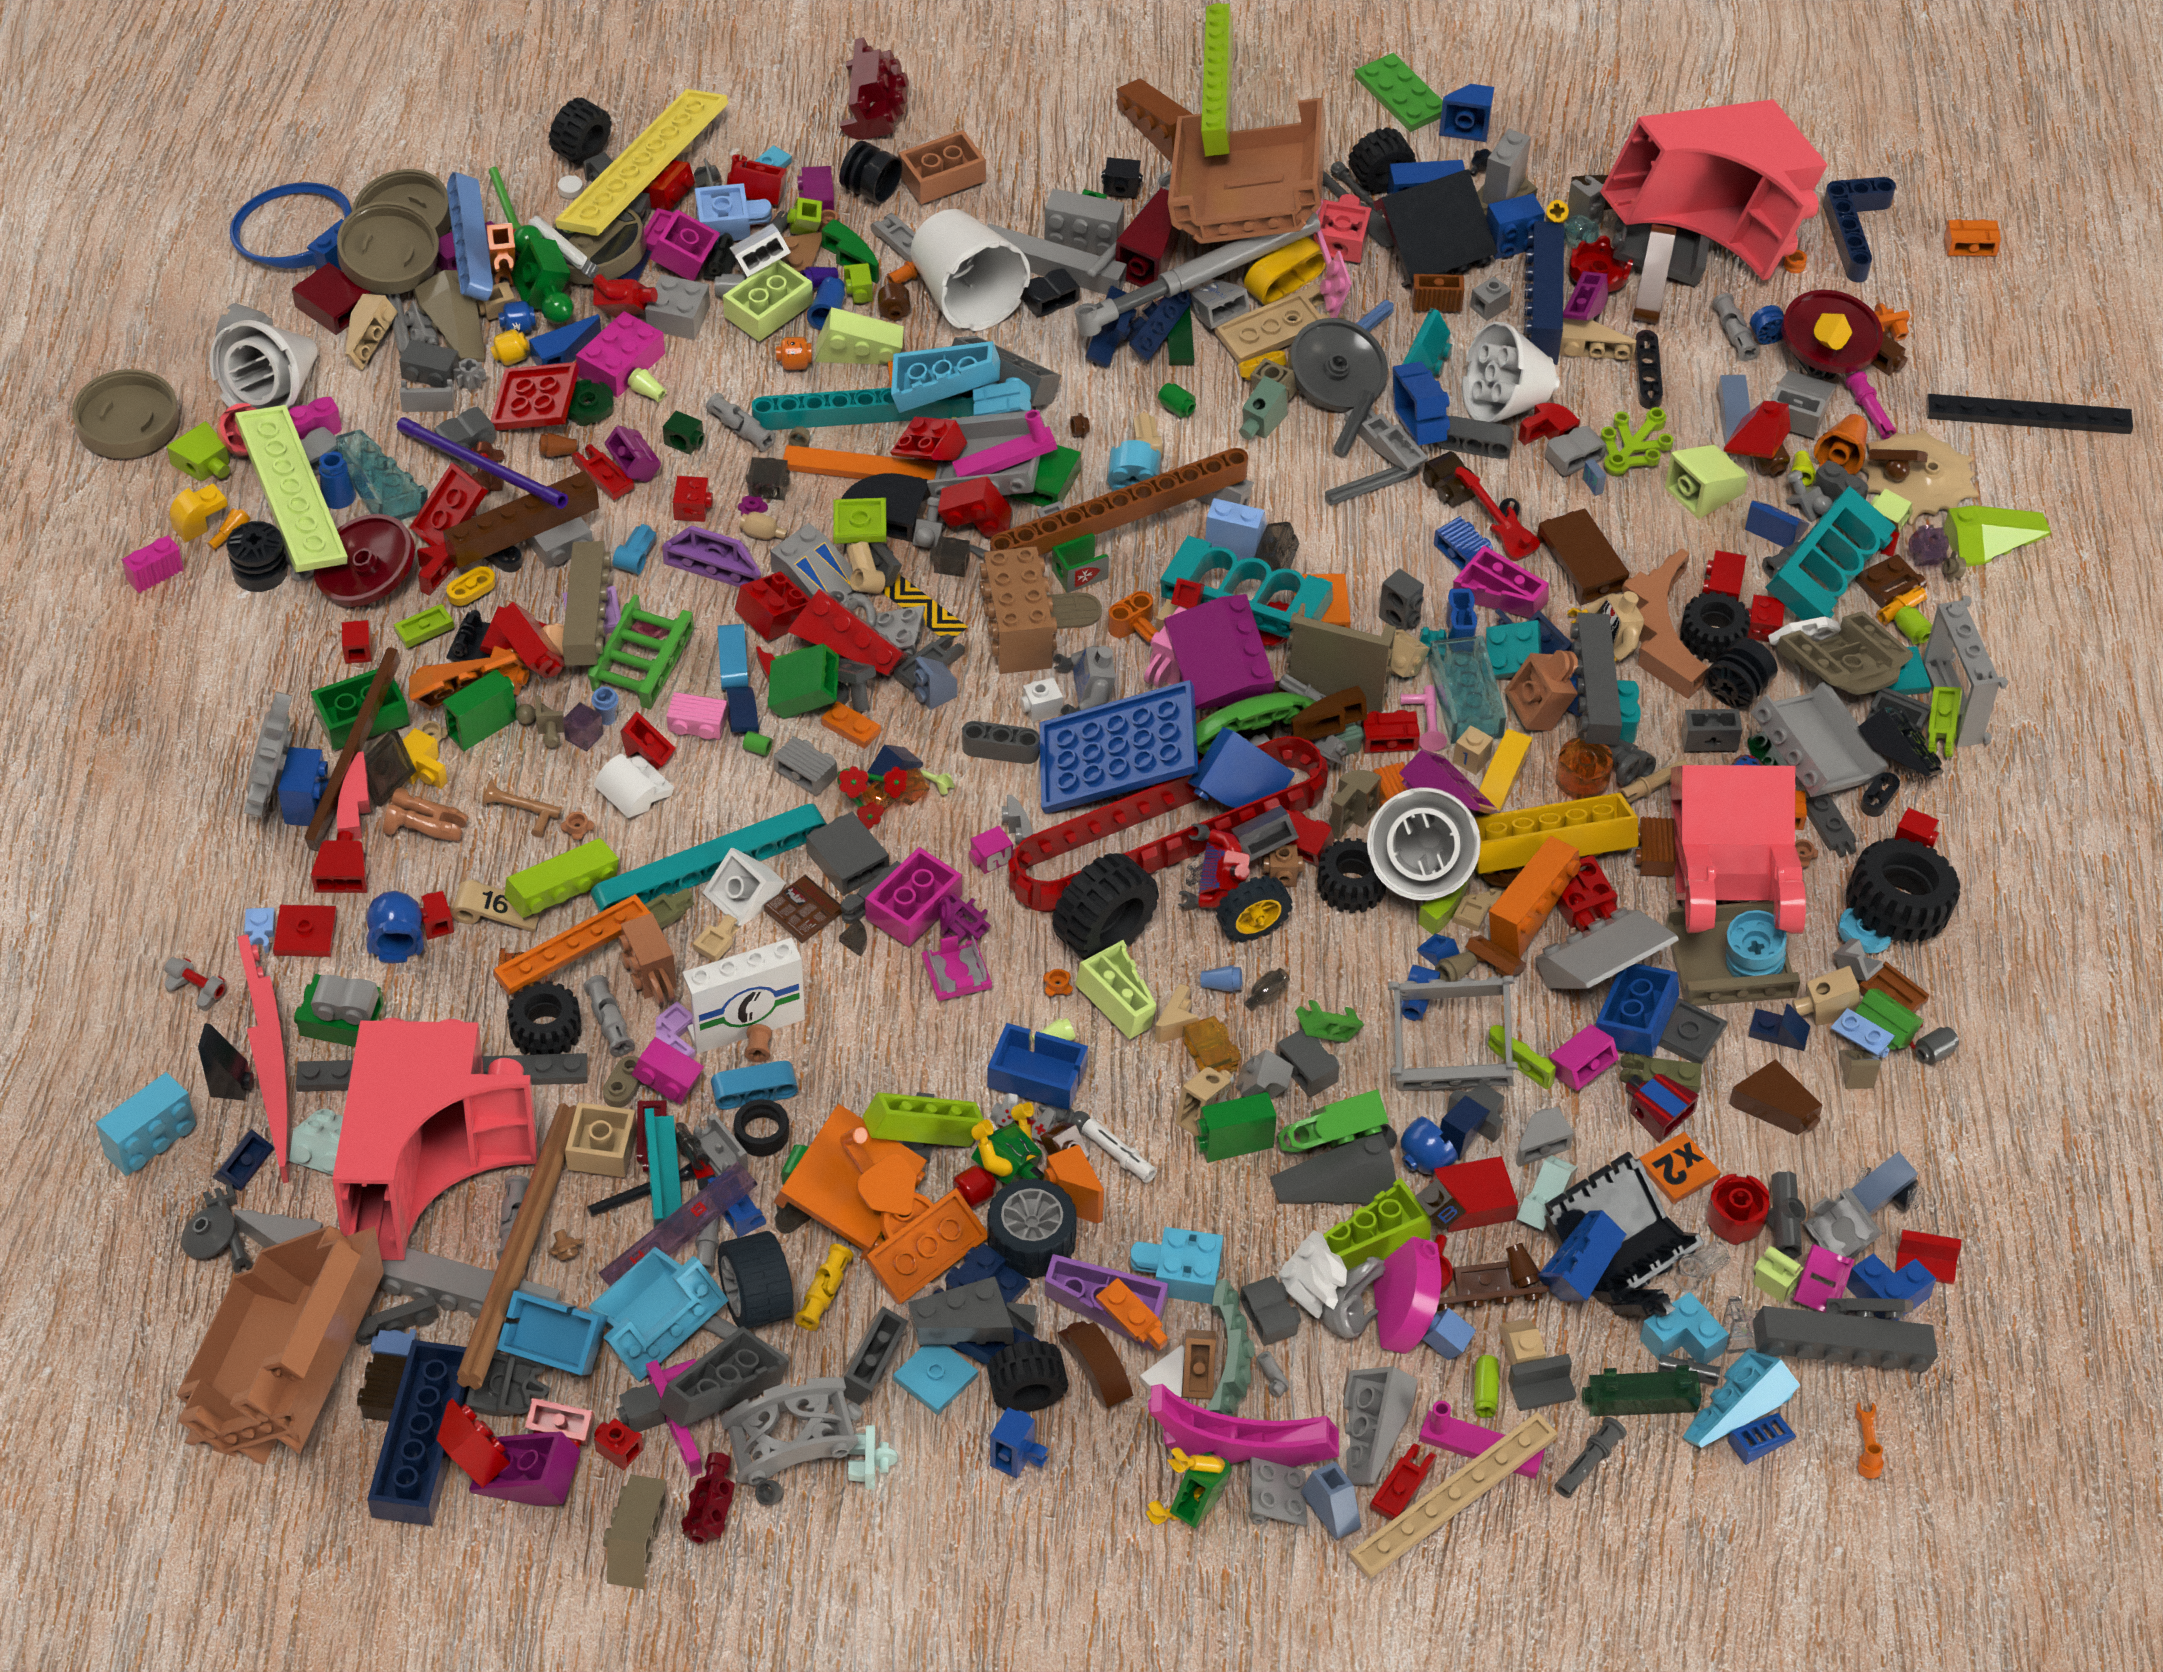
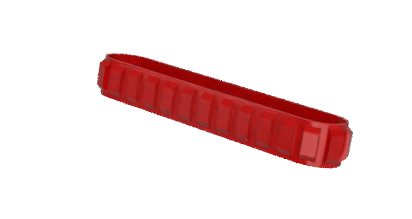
(1132, 810)

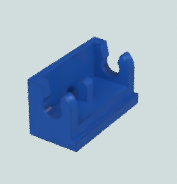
(743, 1215)

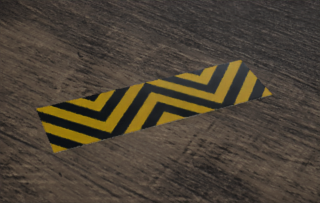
(935, 616)

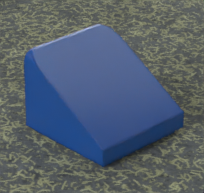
(1437, 948)

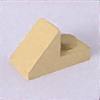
(1175, 1016)

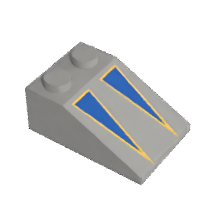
(812, 562)

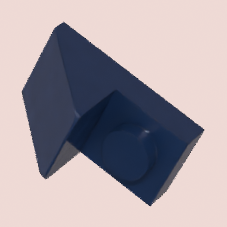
(1785, 1030)

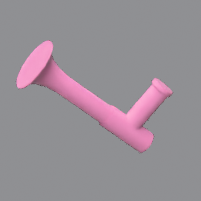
(1432, 739)

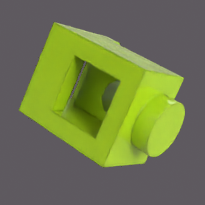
(858, 282)

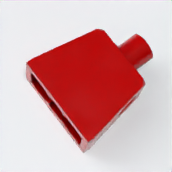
(340, 866)

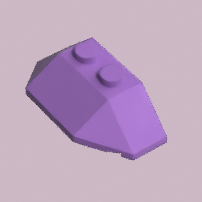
(711, 556)

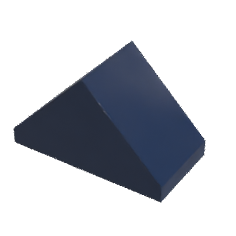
(893, 756)
(1463, 1124)

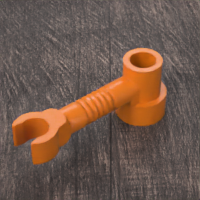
(1871, 1461)

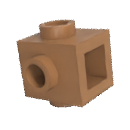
(1284, 864)

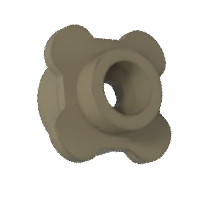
(1954, 566)

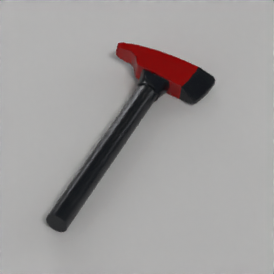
(685, 1173)

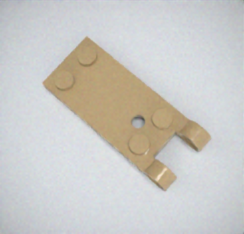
(1270, 326)

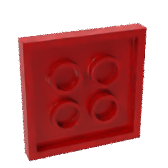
(534, 396)

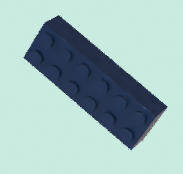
(1545, 287)
(411, 1458)

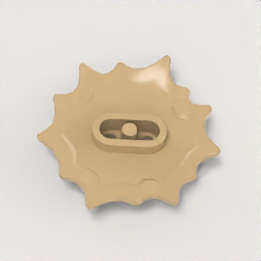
(1930, 484)

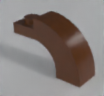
(1098, 1360)

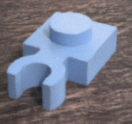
(260, 926)

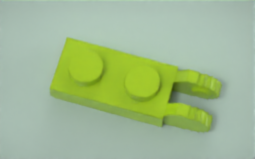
(1944, 718)
(1529, 1063)

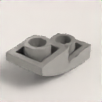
(1017, 819)

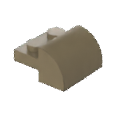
(1354, 801)

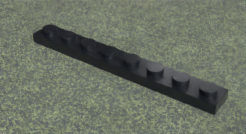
(2029, 413)

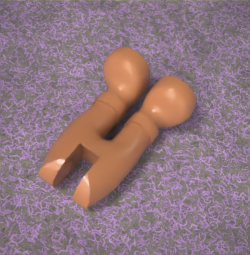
(438, 822)

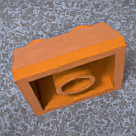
(1077, 1178)

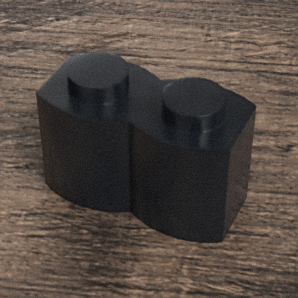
(1051, 292)

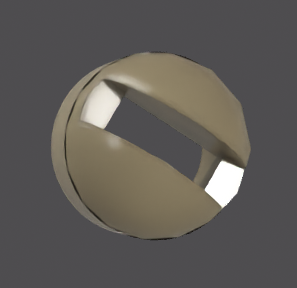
(803, 441)

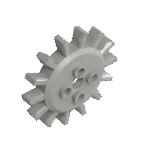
(269, 754)

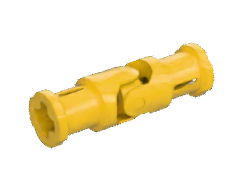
(1557, 211)
(823, 1287)

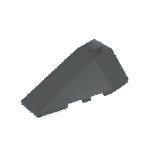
(1341, 1175)

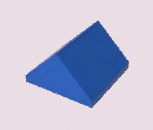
(1774, 524)

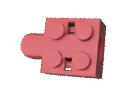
(1345, 227)

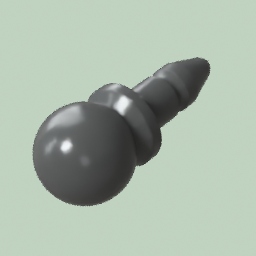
(1078, 1117)

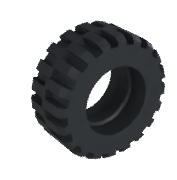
(1105, 905)
(1897, 912)

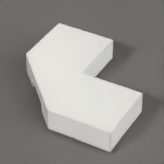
(1815, 628)

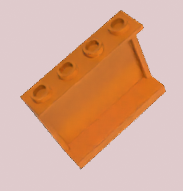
(827, 1181)

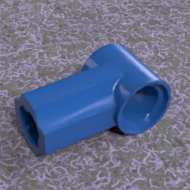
(1416, 1008)

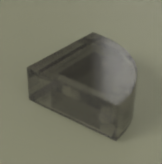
(855, 937)

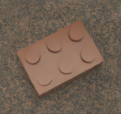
(942, 166)

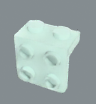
(317, 1141)

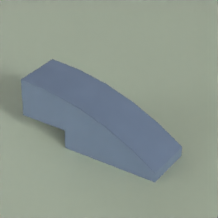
(1733, 402)
(1884, 1183)

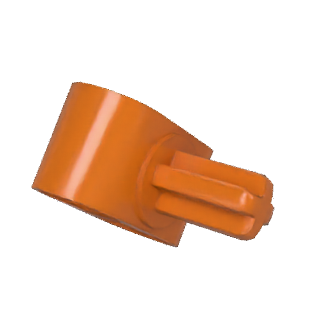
(1132, 615)

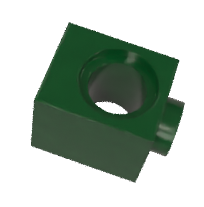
(683, 432)

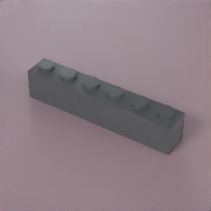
(1596, 679)
(1844, 1338)

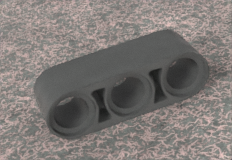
(1478, 438)
(1000, 742)

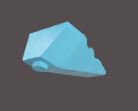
(1752, 1388)

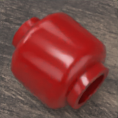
(975, 1185)

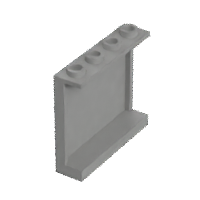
(983, 433)
(1820, 740)

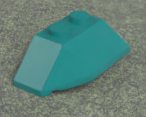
(1431, 343)

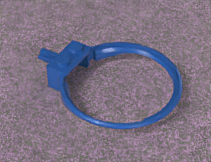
(320, 251)

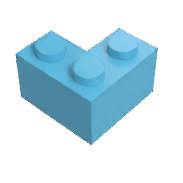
(1687, 1327)

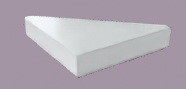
(1166, 1371)

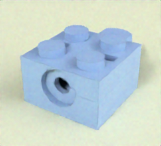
(727, 210)

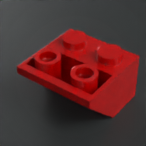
(930, 439)
(771, 604)
(471, 1443)

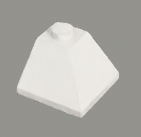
(742, 886)

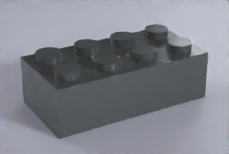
(1040, 379)

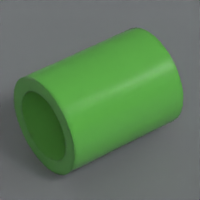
(757, 743)

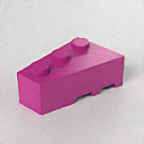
(1502, 584)

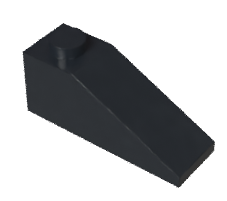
(223, 1066)

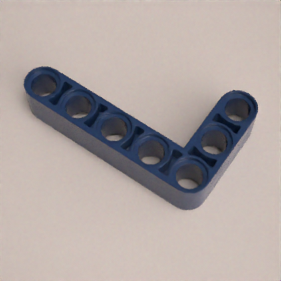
(1841, 206)

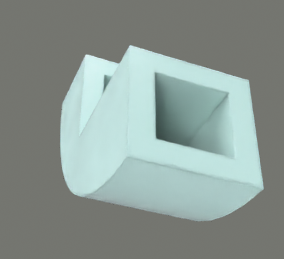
(1552, 1180)

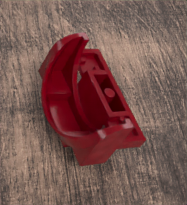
(875, 79)

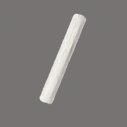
(568, 250)

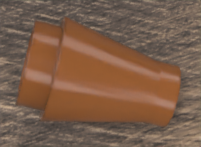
(556, 445)

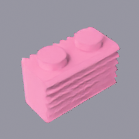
(697, 715)

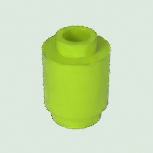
(1913, 624)

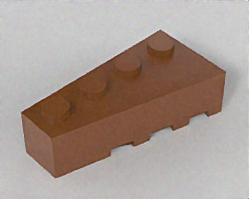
(1151, 113)

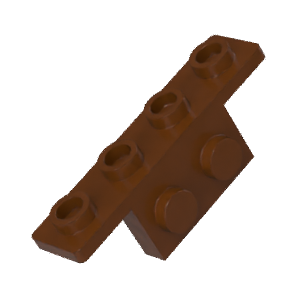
(1487, 1282)

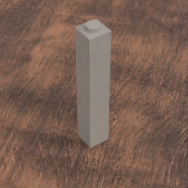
(1049, 256)

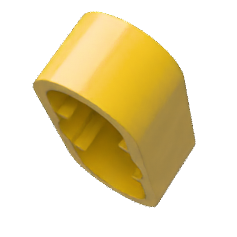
(1285, 271)

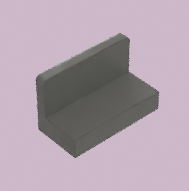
(1542, 1382)

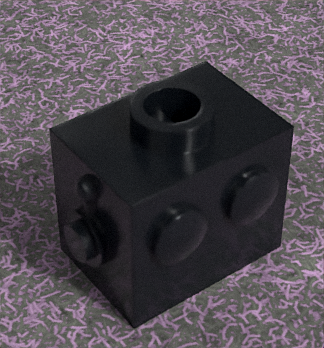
(1121, 177)

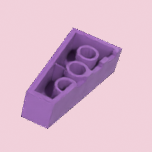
(1079, 1282)

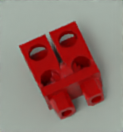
(1587, 896)

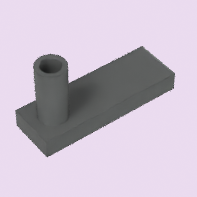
(856, 674)

